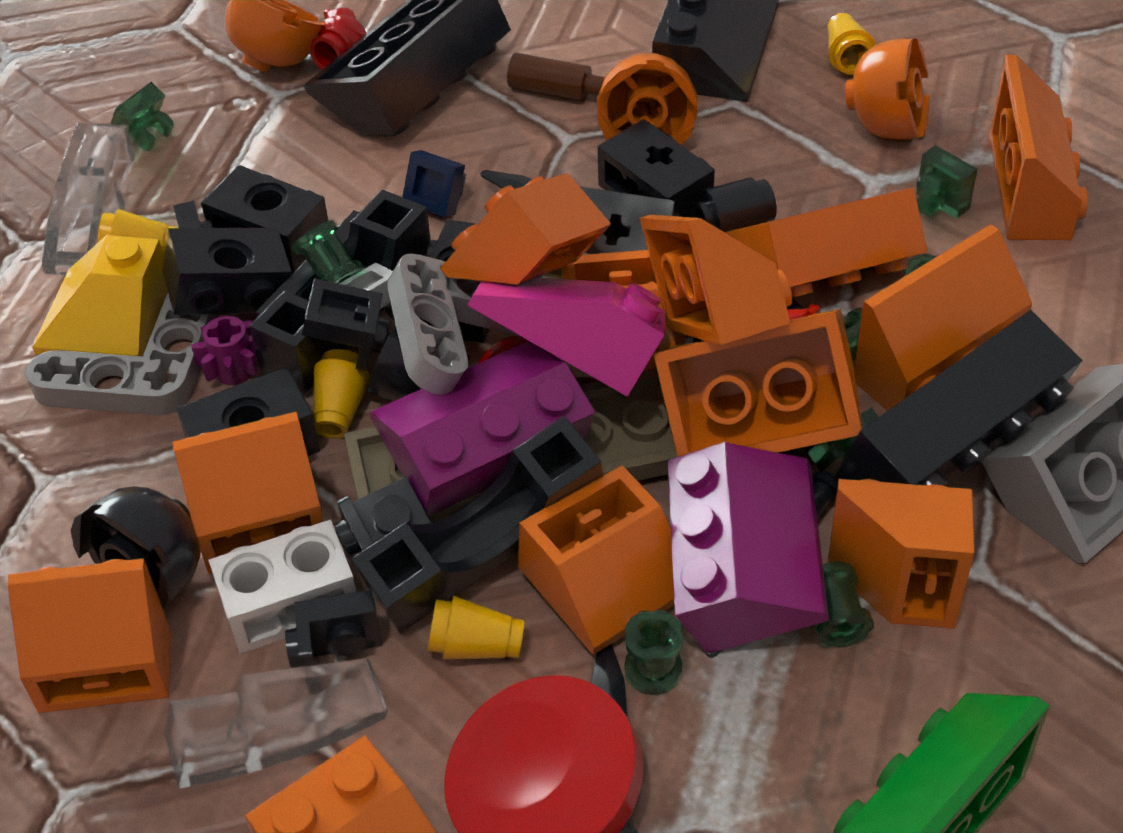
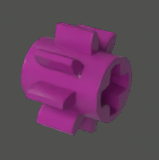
(226, 351)

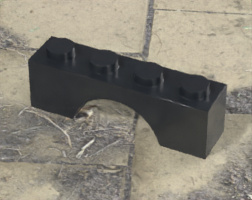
(377, 234)
(446, 556)

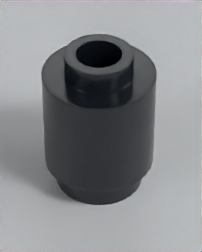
(737, 204)

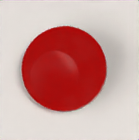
(545, 761)

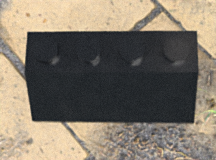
(716, 42)
(407, 62)
(966, 408)

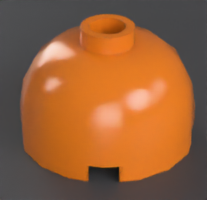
(271, 32)
(647, 89)
(890, 90)

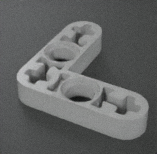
(441, 305)
(70, 377)

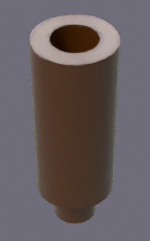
(552, 77)

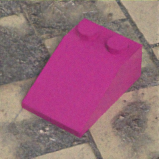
(585, 323)

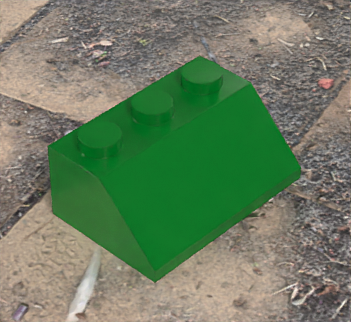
(957, 772)

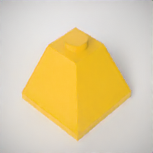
(108, 300)

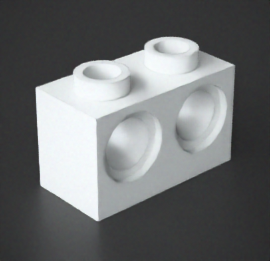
(268, 577)

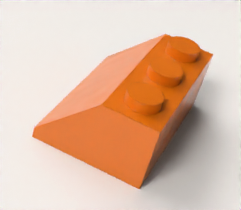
(1034, 158)
(841, 240)
(713, 282)
(937, 316)
(765, 389)

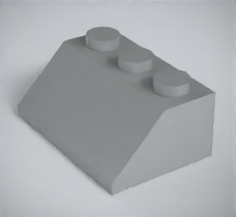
(1068, 468)

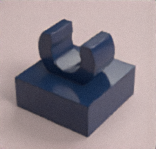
(434, 182)

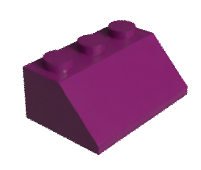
(464, 438)
(744, 545)

